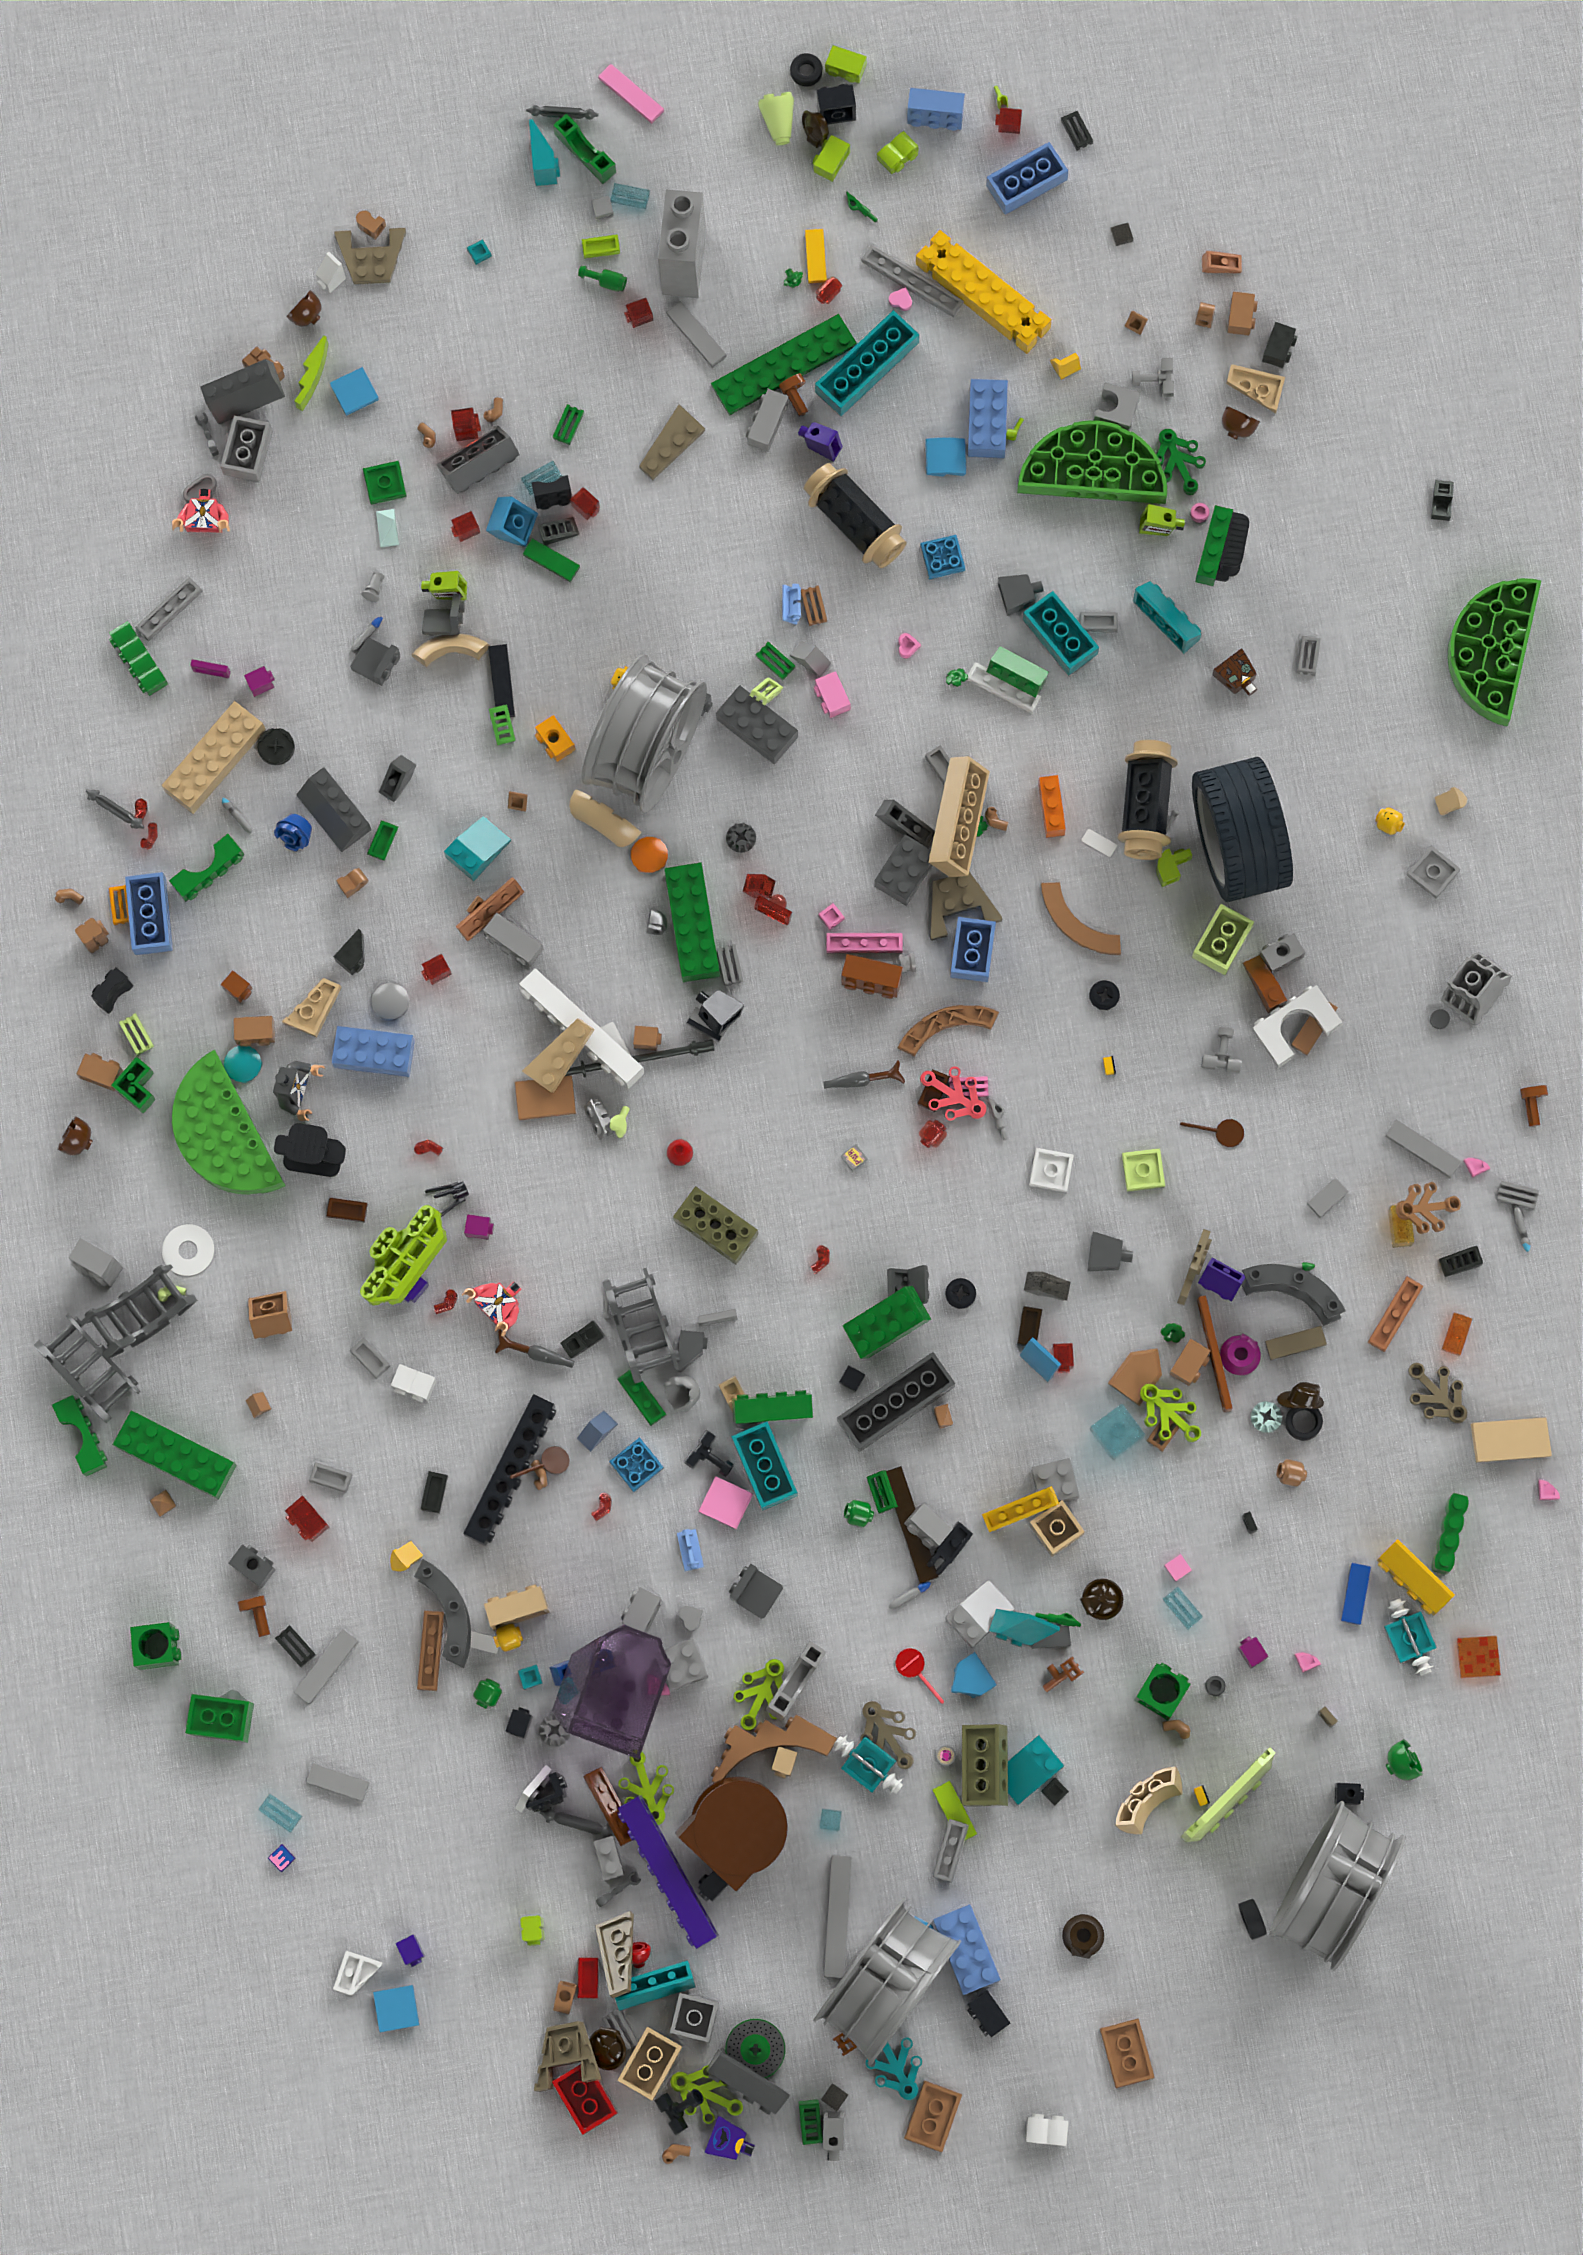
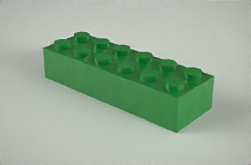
(692, 922)
(174, 1454)

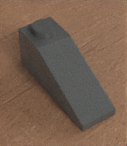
(904, 822)

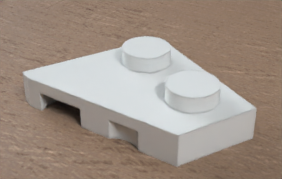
(532, 1790)
(355, 1972)

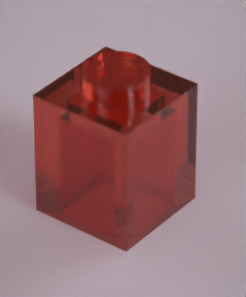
(1009, 120)
(638, 313)
(585, 503)
(465, 526)
(759, 885)
(435, 969)
(1064, 1354)

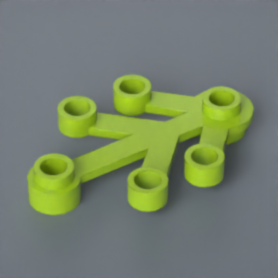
(1167, 1411)
(763, 1690)
(647, 1791)
(705, 2091)

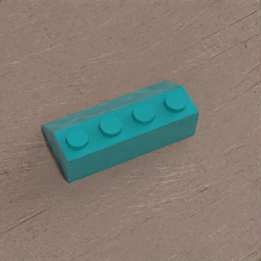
(1166, 616)

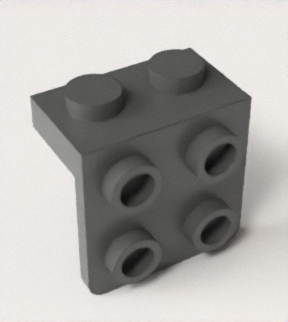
(444, 620)
(375, 661)
(914, 1277)
(755, 1591)

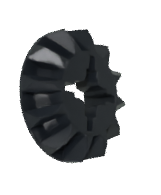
(1099, 988)
(968, 1288)

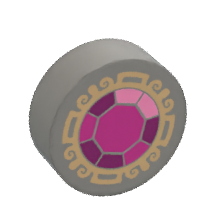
(945, 1755)

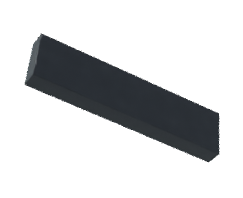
(501, 678)

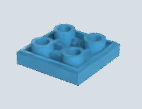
(354, 391)
(942, 556)
(636, 1464)
(396, 2008)

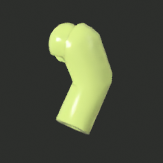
(164, 1293)

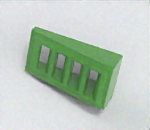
(511, 738)

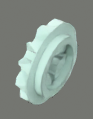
(1269, 1425)

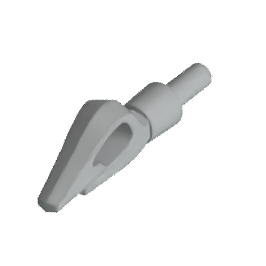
(998, 1118)

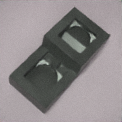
(1442, 500)
(582, 1340)

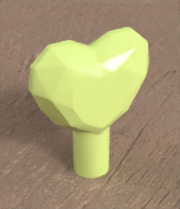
(618, 1122)

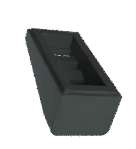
(560, 536)
(1479, 1262)

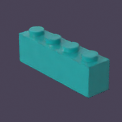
(657, 1985)

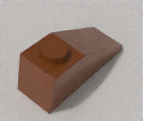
(1265, 984)

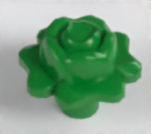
(793, 278)

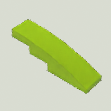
(313, 367)

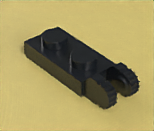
(950, 1547)

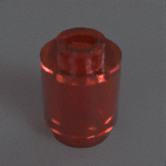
(828, 290)

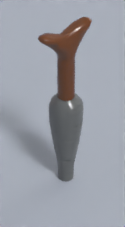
(862, 1078)
(534, 1352)

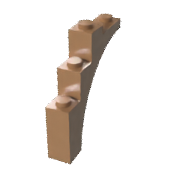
(798, 1734)

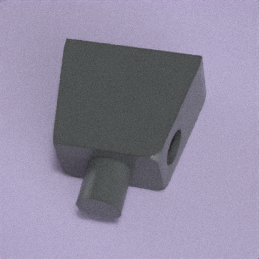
(1018, 592)
(1107, 1253)

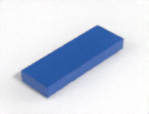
(1356, 1593)

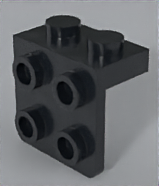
(559, 1785)

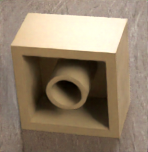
(1056, 1528)

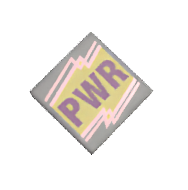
(854, 1157)

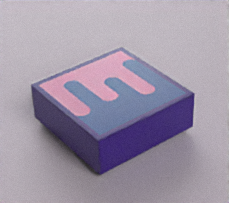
(281, 1858)

